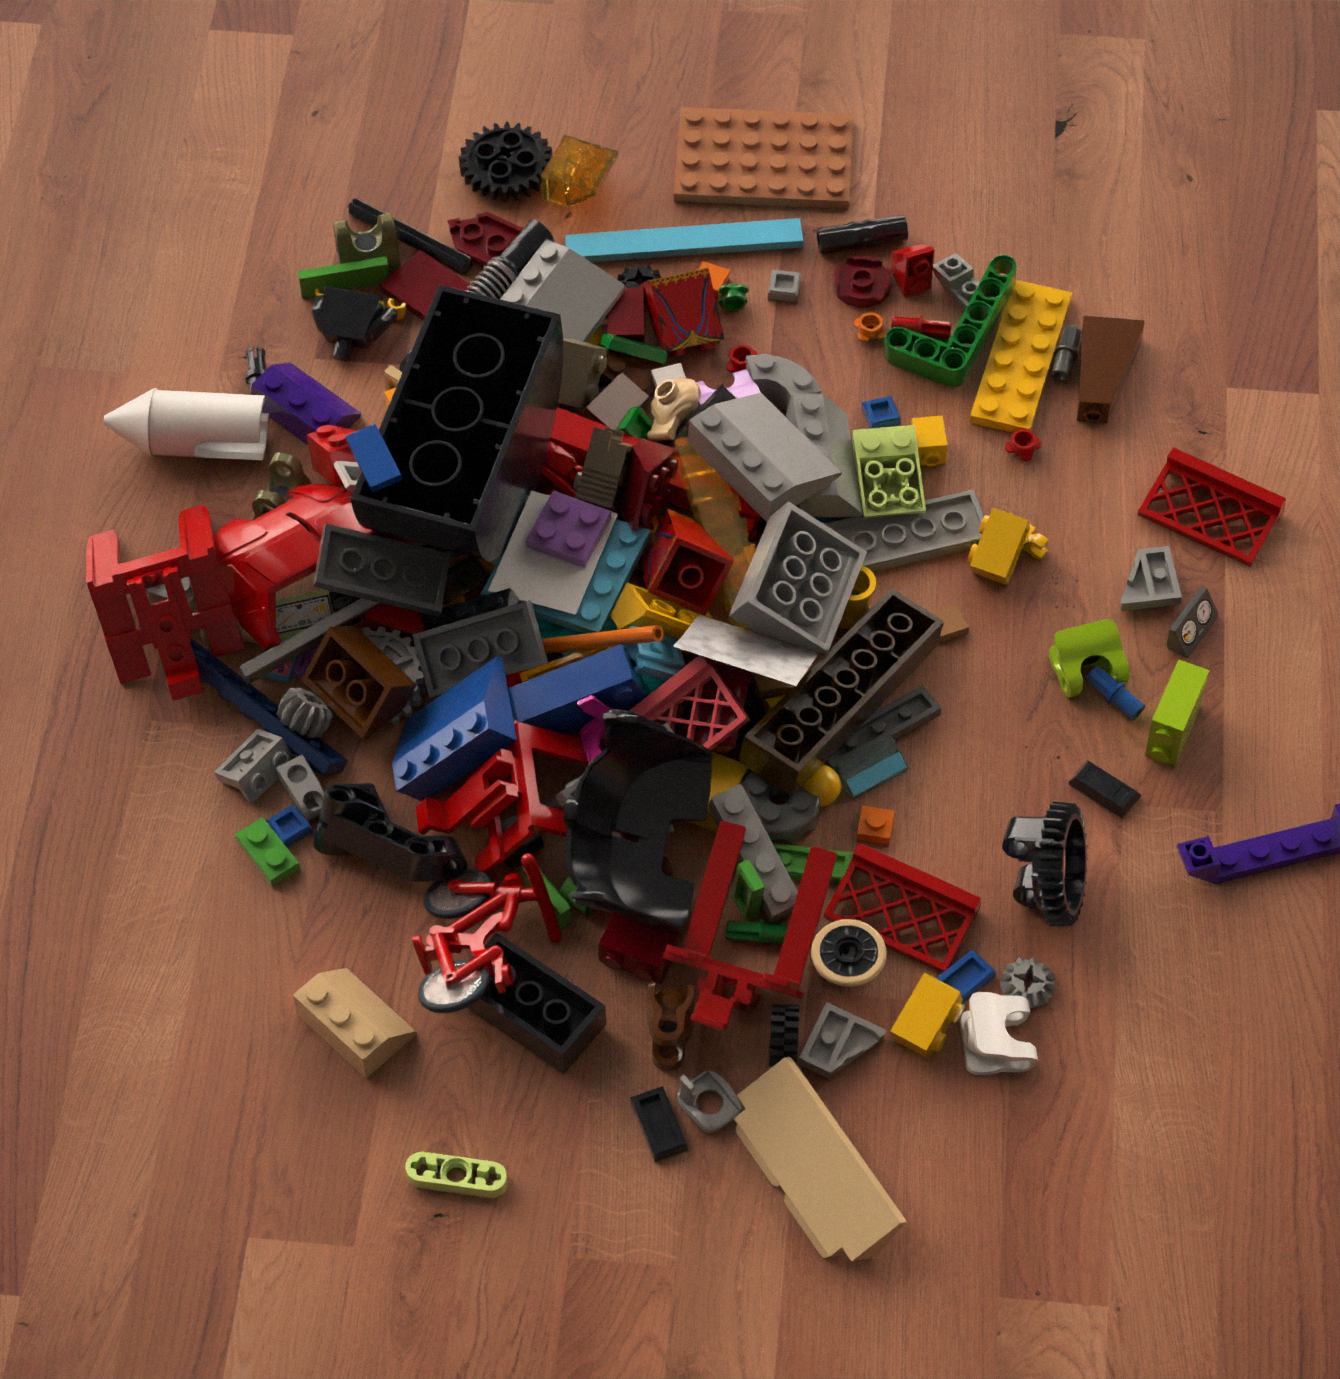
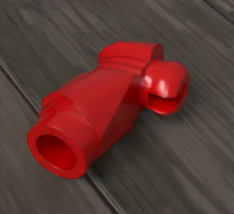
(562, 462)

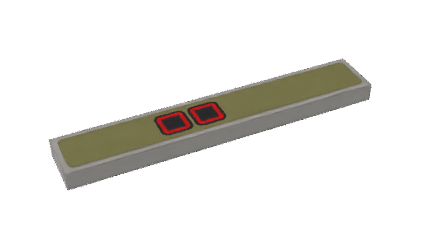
(304, 640)

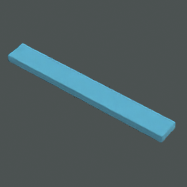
(687, 240)

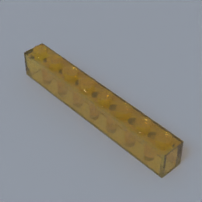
(717, 513)

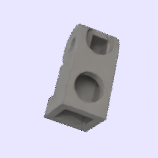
(302, 786)

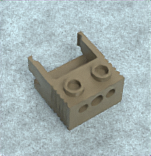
(604, 468)

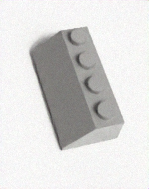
(829, 431)

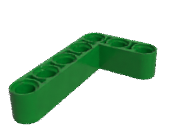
(967, 331)

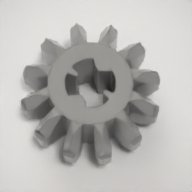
(304, 712)

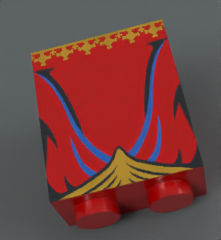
(683, 311)
(684, 563)

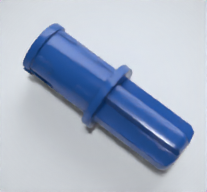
(1115, 692)

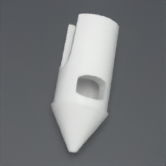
(194, 424)

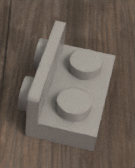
(255, 764)

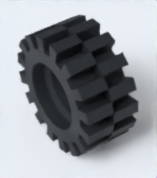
(783, 1033)

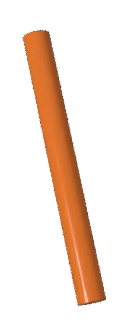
(603, 639)

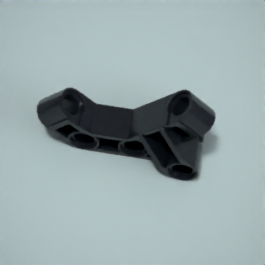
(358, 824)

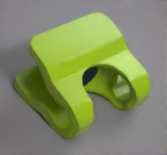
(1084, 647)

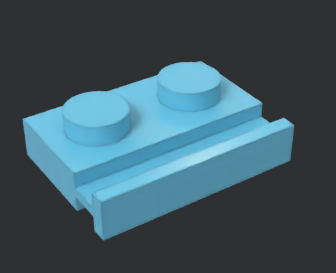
(657, 659)

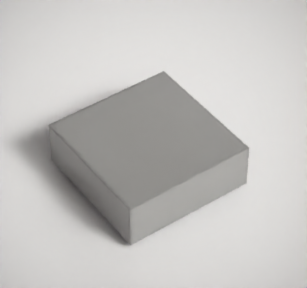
(784, 285)

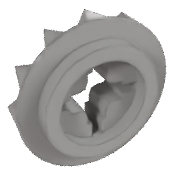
(1038, 992)

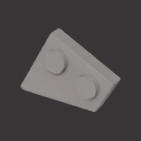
(1151, 581)
(838, 1041)

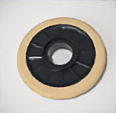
(848, 971)

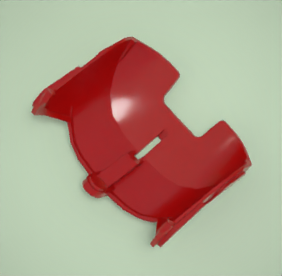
(278, 551)

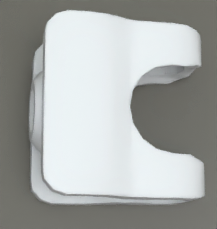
(985, 1039)

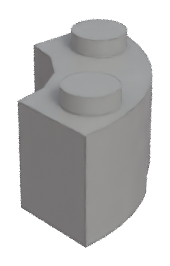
(780, 378)

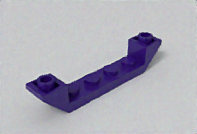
(1261, 852)

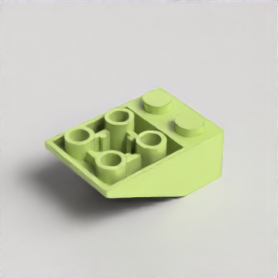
(888, 471)

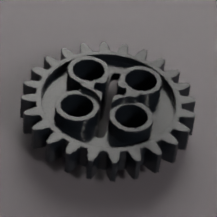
(504, 161)

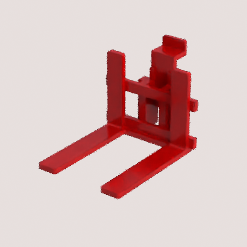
(488, 794)
(711, 1007)

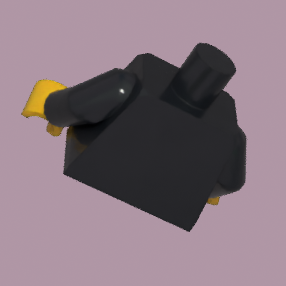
(352, 318)

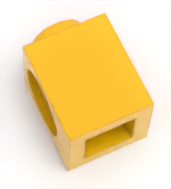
(931, 440)

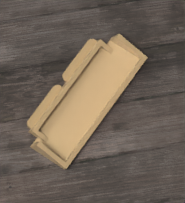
(816, 1166)

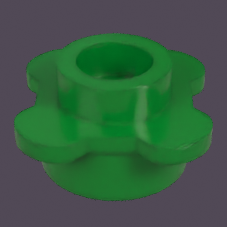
(733, 296)

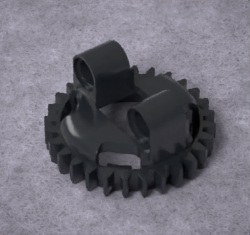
(1044, 844)

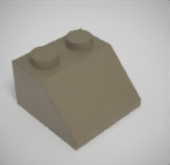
(581, 372)

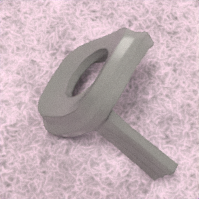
(703, 1083)

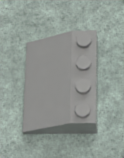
(566, 285)
(760, 453)
(798, 581)

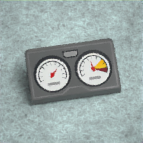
(1192, 623)

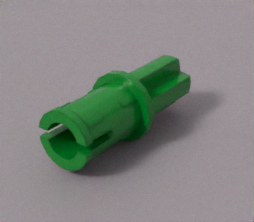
(756, 932)

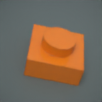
(875, 825)

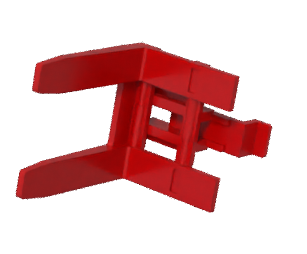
(169, 621)

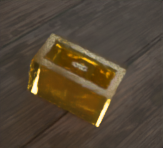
(576, 171)

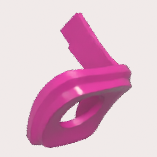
(593, 730)

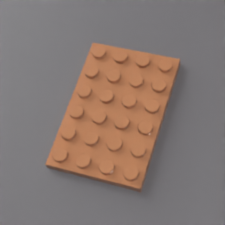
(763, 158)

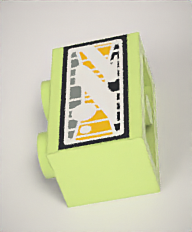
(301, 611)

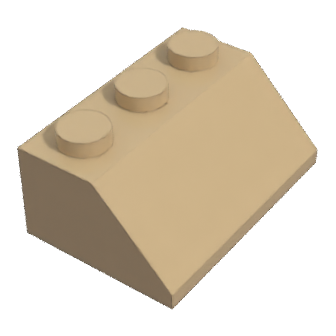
(352, 1019)

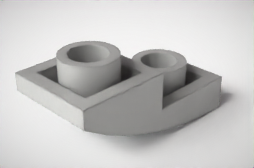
(957, 279)

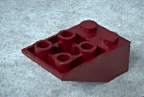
(647, 482)

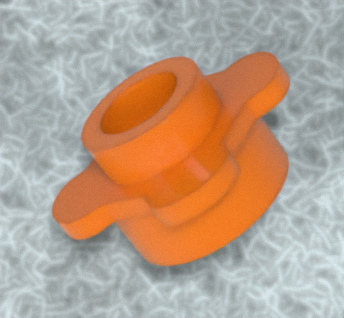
(870, 327)

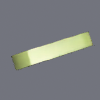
(447, 1162)

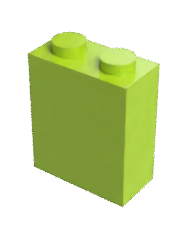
(1176, 713)

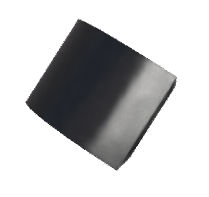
(468, 424)

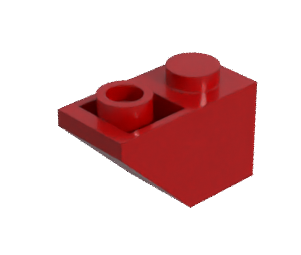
(913, 268)

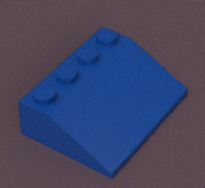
(455, 733)

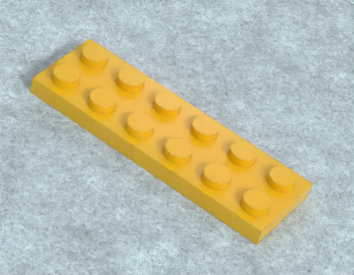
(1020, 357)

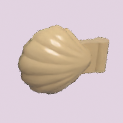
(672, 407)

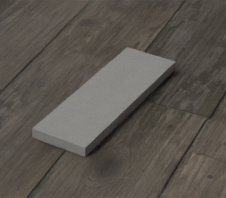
(898, 540)

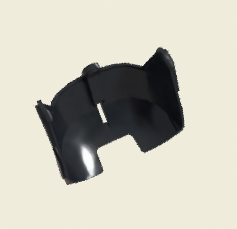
(637, 790)

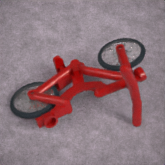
(474, 898)

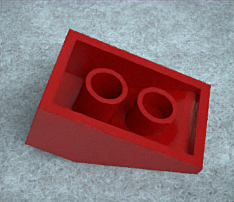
(326, 448)

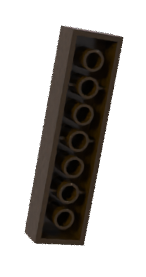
(840, 692)

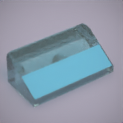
(871, 767)

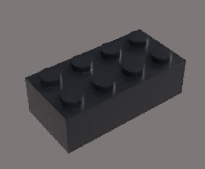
(541, 1009)

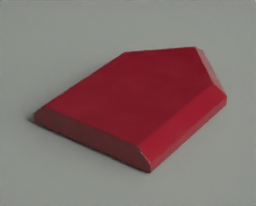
(482, 236)

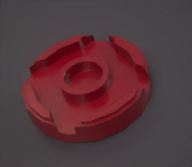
(862, 281)

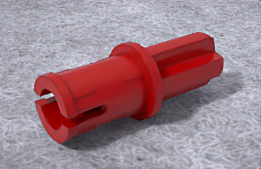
(929, 328)

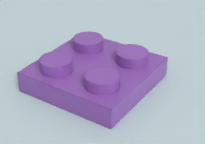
(568, 529)

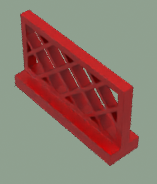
(1229, 489)
(922, 887)

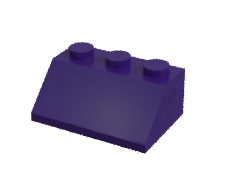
(300, 401)

